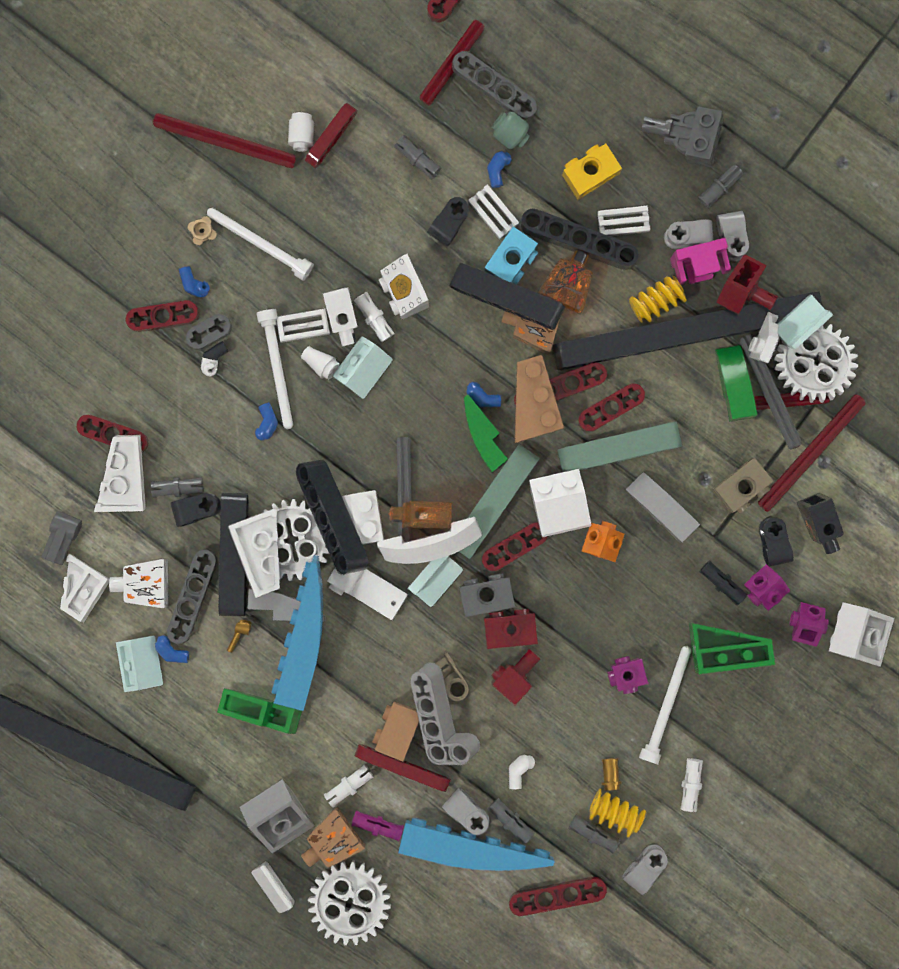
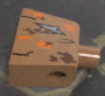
(531, 333)
(332, 841)

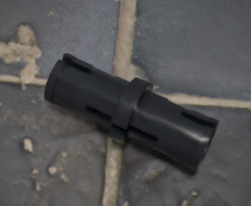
(723, 582)

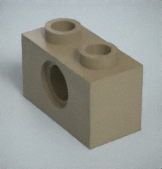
(728, 490)

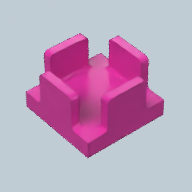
(700, 261)

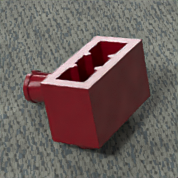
(744, 286)
(510, 630)
(512, 679)

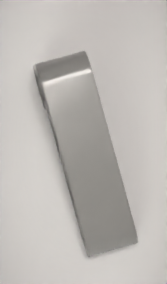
(436, 722)

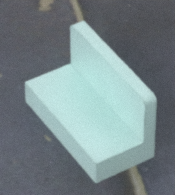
(802, 322)
(362, 367)
(435, 579)
(139, 664)

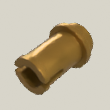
(611, 774)

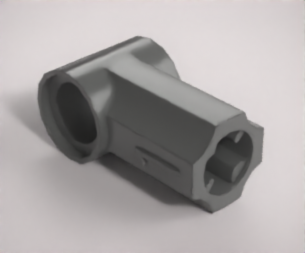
(63, 531)

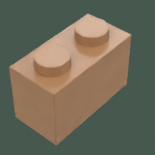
(397, 731)

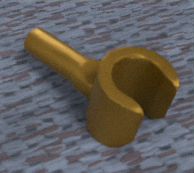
(241, 627)

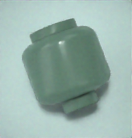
(510, 130)

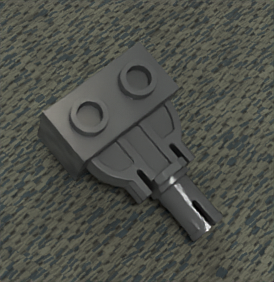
(691, 133)

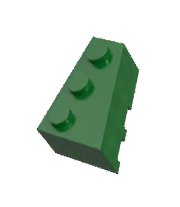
(728, 650)

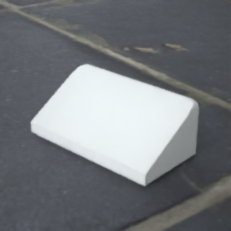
(273, 887)

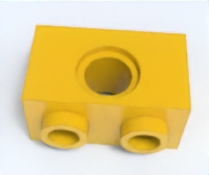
(583, 183)

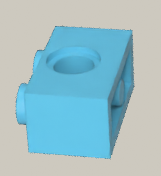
(516, 243)

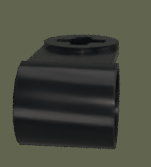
(446, 224)
(191, 510)
(775, 545)

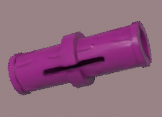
(377, 826)

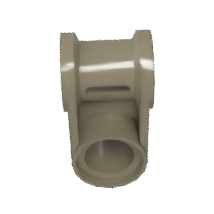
(451, 675)

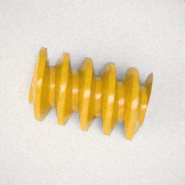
(657, 299)
(616, 814)

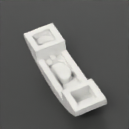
(431, 548)

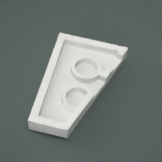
(123, 479)
(258, 551)

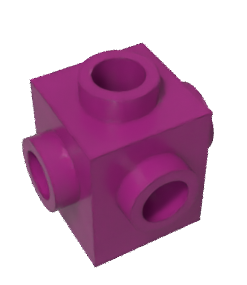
(766, 588)
(808, 624)
(636, 678)

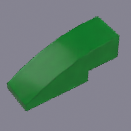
(735, 383)
(483, 434)
(259, 711)

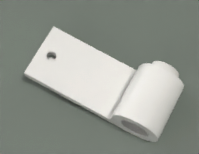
(369, 590)

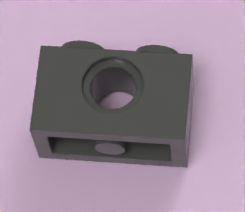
(502, 597)

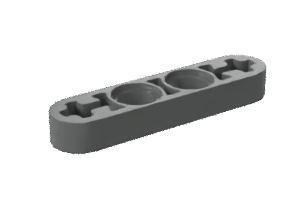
(496, 82)
(195, 597)

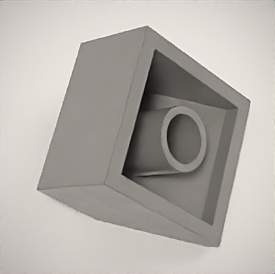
(276, 816)

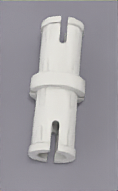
(374, 317)
(348, 785)
(691, 785)

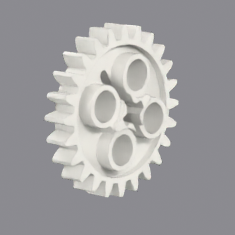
(808, 383)
(311, 535)
(341, 924)

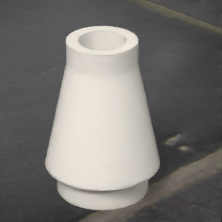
(320, 362)

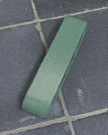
(620, 447)
(501, 493)

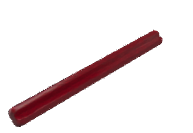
(224, 140)
(811, 452)

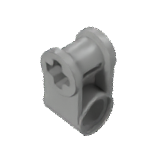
(733, 228)
(692, 233)
(463, 808)
(643, 871)

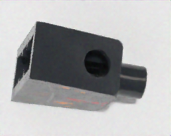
(820, 512)

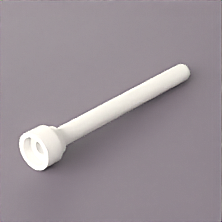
(300, 267)
(268, 321)
(652, 751)

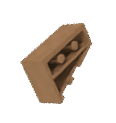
(535, 402)

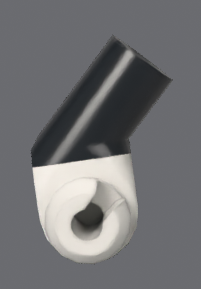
(210, 358)

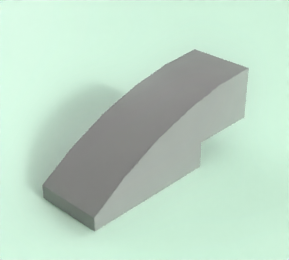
(662, 507)
(280, 604)

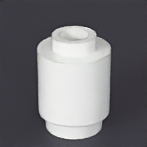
(301, 131)

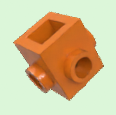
(603, 541)

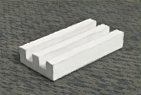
(480, 195)
(624, 211)
(324, 322)

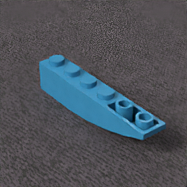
(303, 643)
(466, 850)

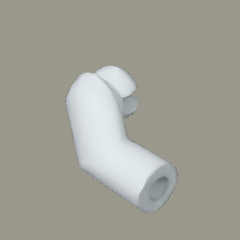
(518, 768)

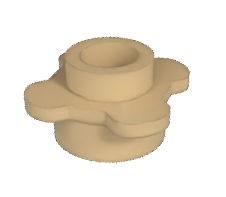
(204, 223)

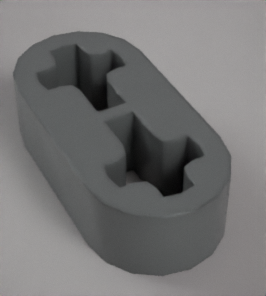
(206, 326)

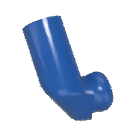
(495, 166)
(191, 285)
(480, 397)
(268, 424)
(168, 653)

